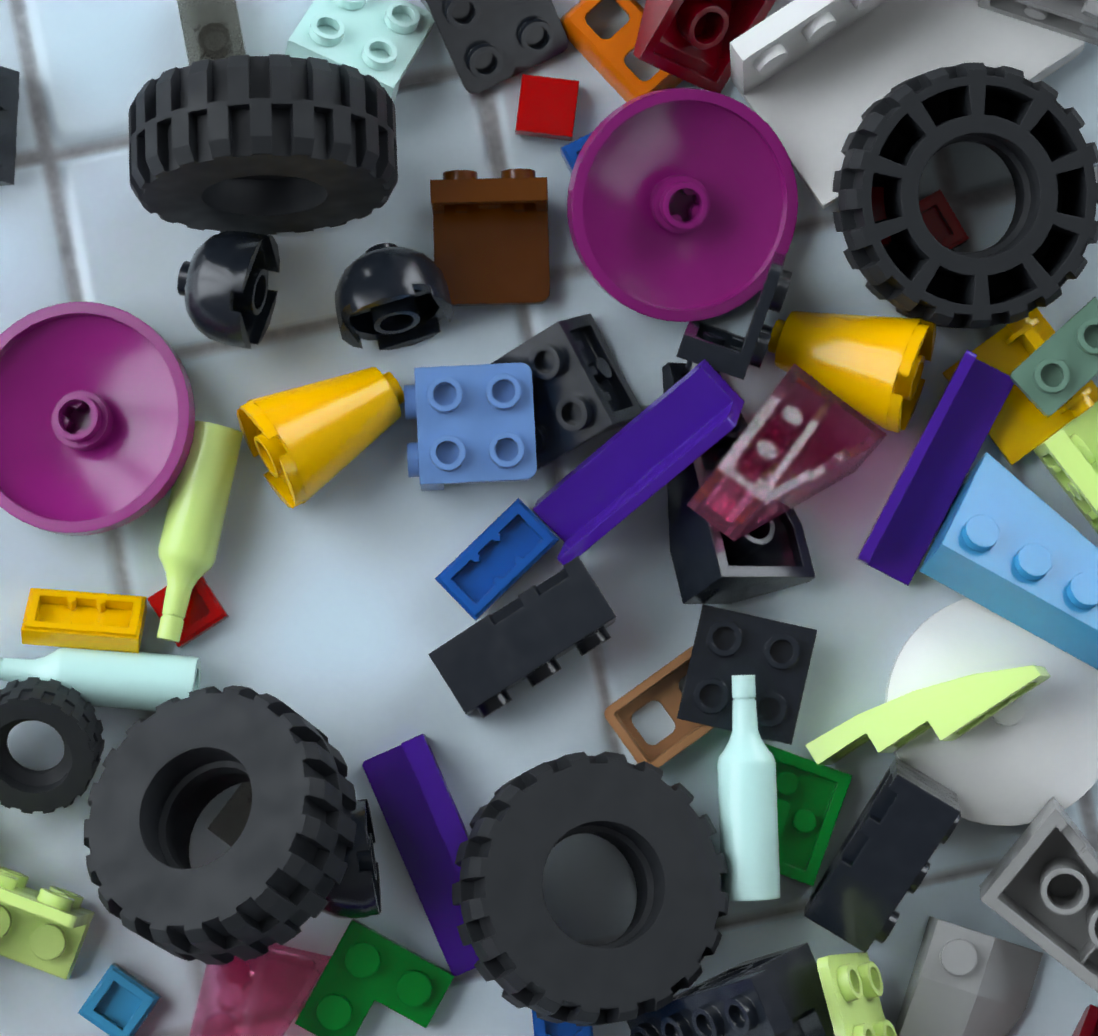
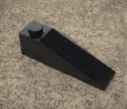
(708, 562)

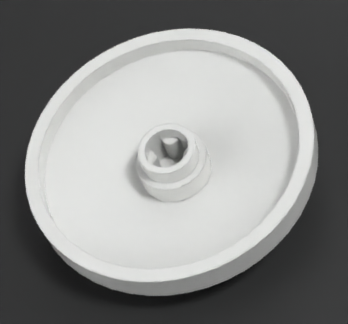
(1026, 750)

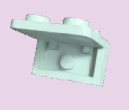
(364, 34)

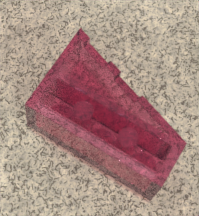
(784, 455)
(256, 994)

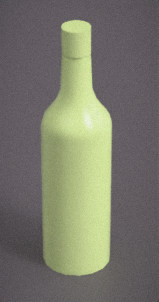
(195, 519)

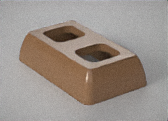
(664, 688)

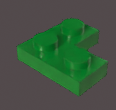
(807, 812)
(368, 970)

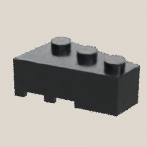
(525, 639)
(883, 856)

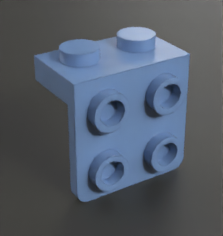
(471, 424)

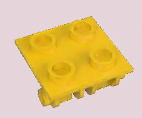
(1019, 423)

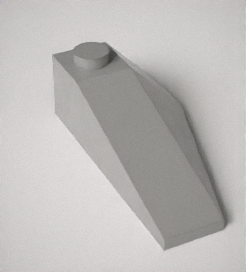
(966, 984)

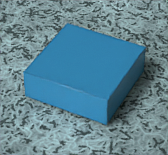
(119, 1003)

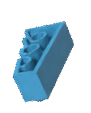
(1019, 560)

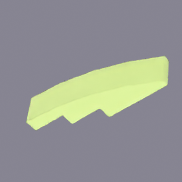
(946, 707)

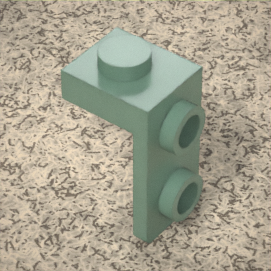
(1061, 362)

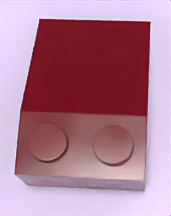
(695, 37)

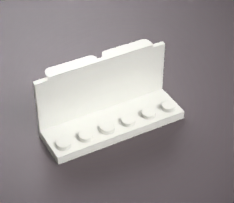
(829, 60)

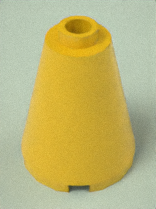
(861, 359)
(318, 428)

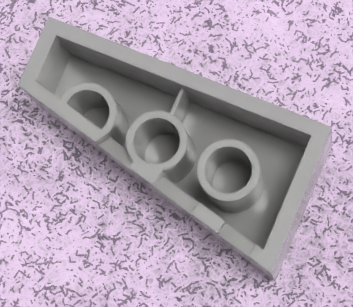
(1051, 891)

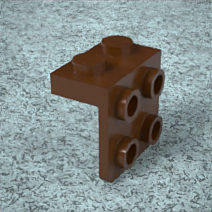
(492, 237)

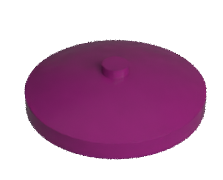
(682, 204)
(89, 418)

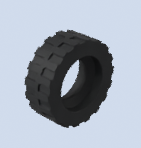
(81, 737)

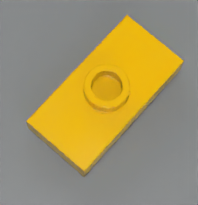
(84, 620)

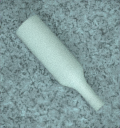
(112, 677)
(748, 803)

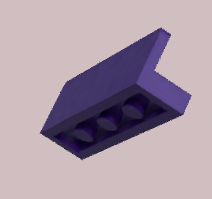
(640, 459)
(936, 469)
(427, 836)

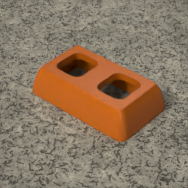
(609, 54)

